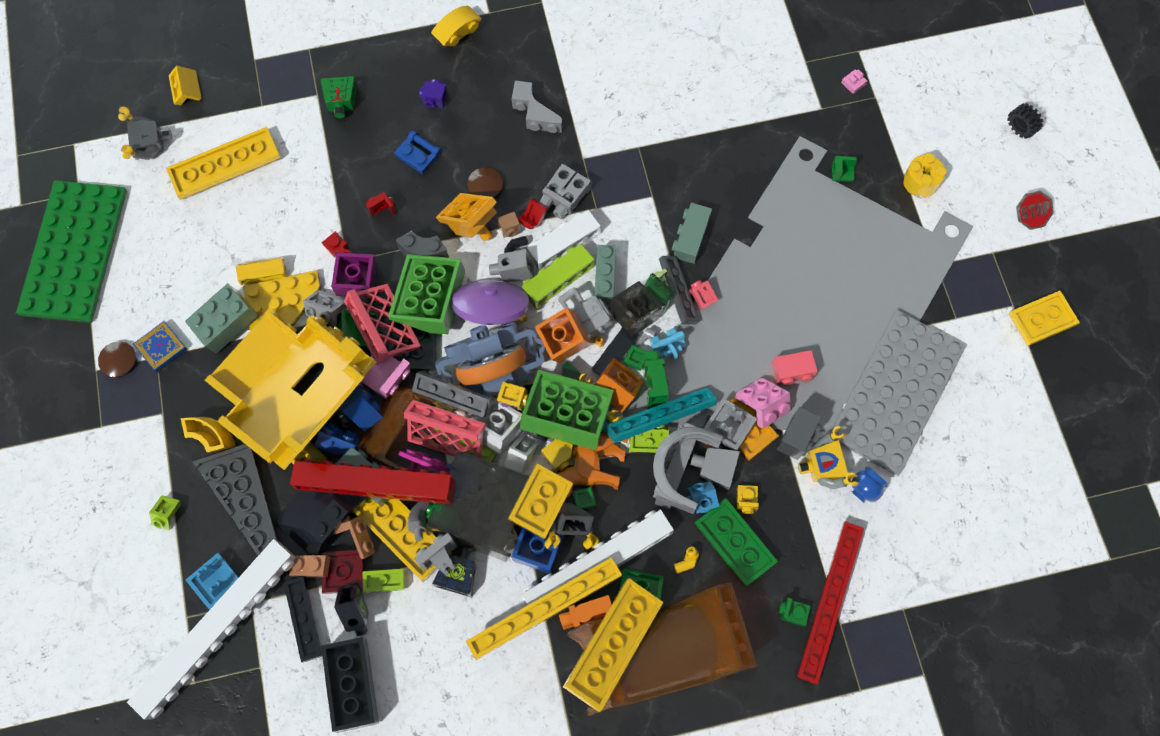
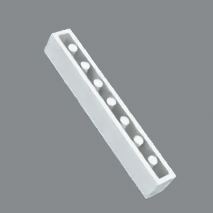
(621, 548)

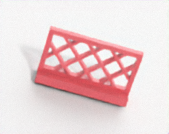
(369, 330)
(448, 424)

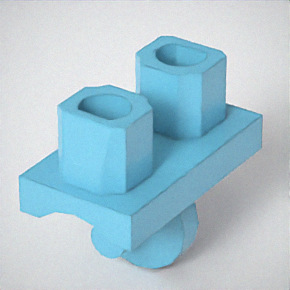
(669, 345)

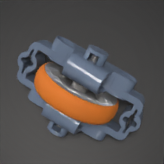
(492, 358)

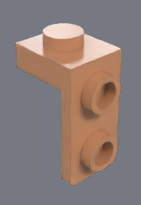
(360, 535)

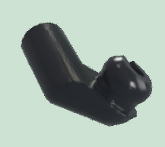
(514, 243)

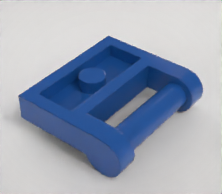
(415, 157)

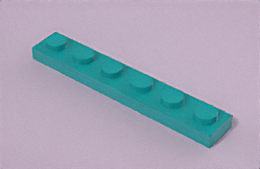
(660, 415)

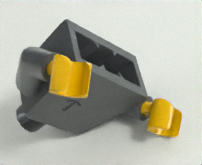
(143, 135)
(572, 521)

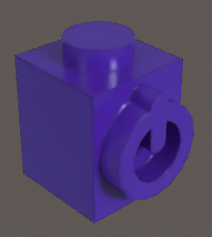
(433, 94)

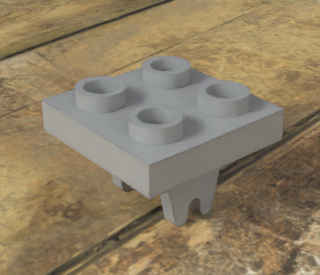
(731, 423)
(437, 554)

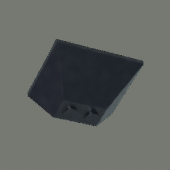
(315, 516)

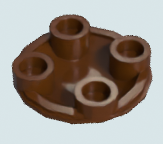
(485, 182)
(117, 359)

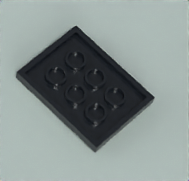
(419, 359)

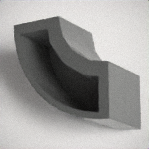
(416, 245)

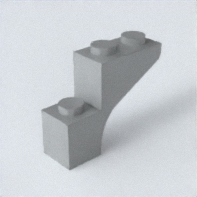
(537, 116)

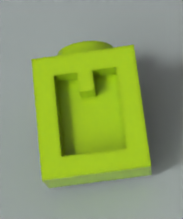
(163, 512)

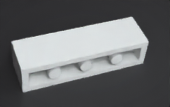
(558, 242)

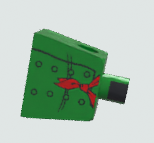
(339, 94)

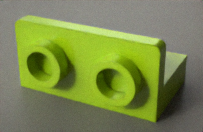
(649, 440)

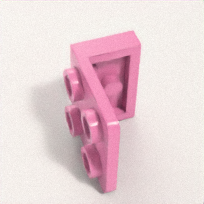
(386, 376)
(767, 399)

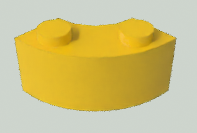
(456, 25)
(208, 432)

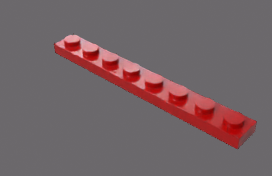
(830, 603)

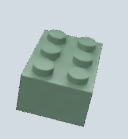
(221, 318)

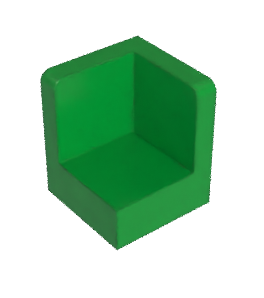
(843, 168)

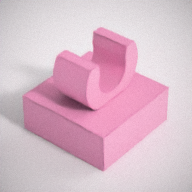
(854, 81)

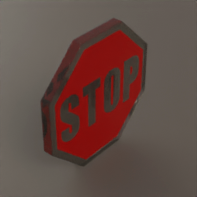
(1034, 210)

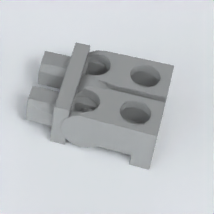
(565, 191)

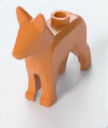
(587, 466)

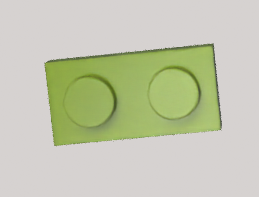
(383, 580)

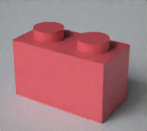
(794, 368)

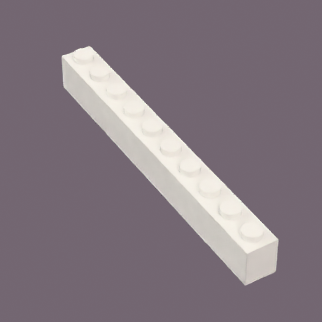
(212, 630)

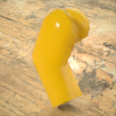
(689, 561)

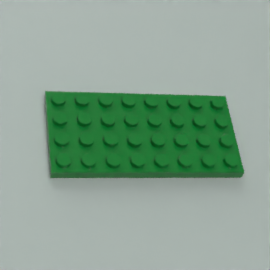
(72, 252)

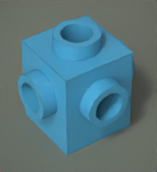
(704, 495)

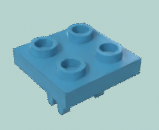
(212, 580)

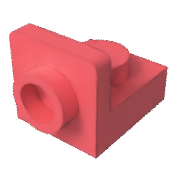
(703, 294)

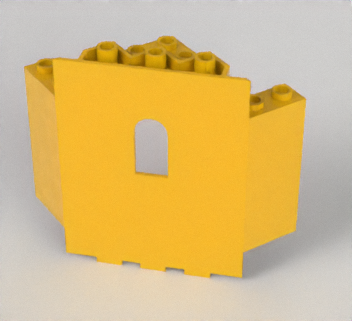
(262, 379)

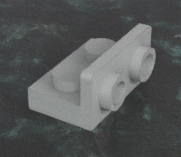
(324, 305)

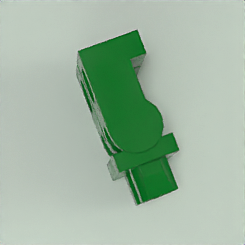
(656, 380)

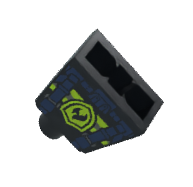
(462, 578)
(352, 609)

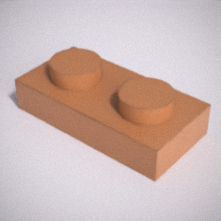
(310, 566)

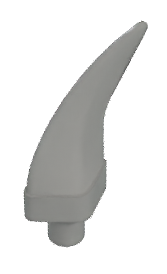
(417, 520)

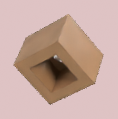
(509, 225)

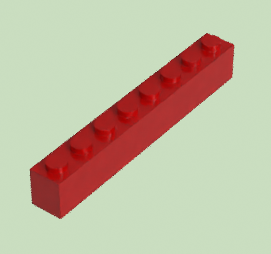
(373, 482)

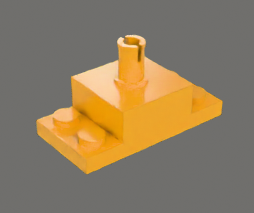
(469, 215)

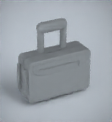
(592, 313)

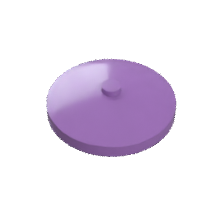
(490, 302)

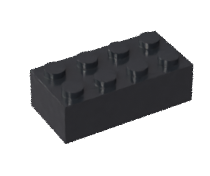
(349, 685)

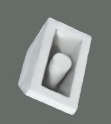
(521, 452)

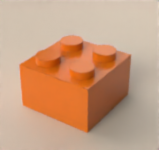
(563, 335)

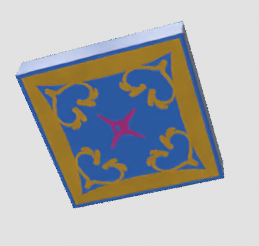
(160, 346)

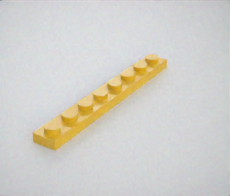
(543, 608)

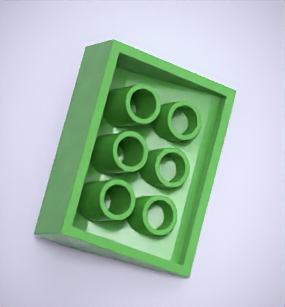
(426, 293)
(566, 409)

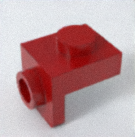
(379, 203)
(533, 214)

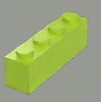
(558, 275)

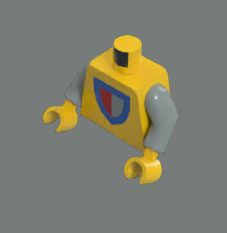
(827, 462)

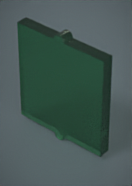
(659, 290)

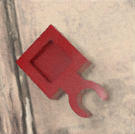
(335, 244)

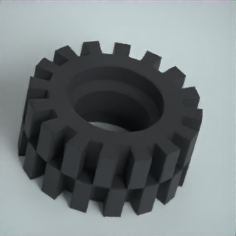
(1025, 120)

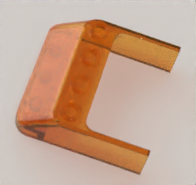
(381, 435)

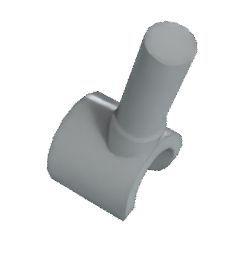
(648, 334)

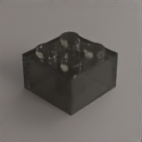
(635, 308)

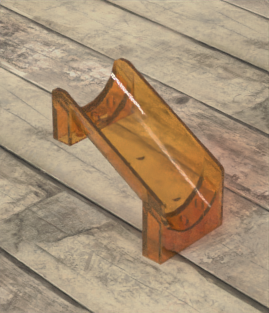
(682, 648)

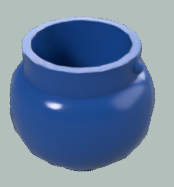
(870, 485)

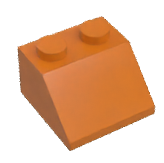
(622, 381)

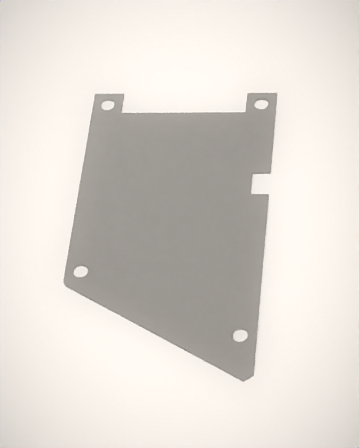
(813, 280)

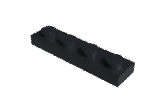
(303, 619)

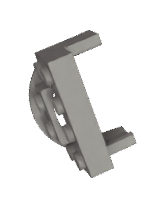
(669, 479)

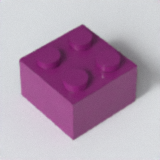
(353, 272)

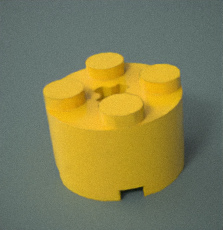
(924, 175)

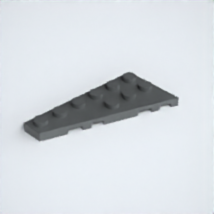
(240, 490)

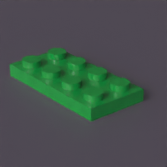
(736, 542)

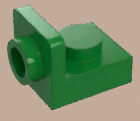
(794, 612)

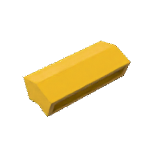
(261, 270)

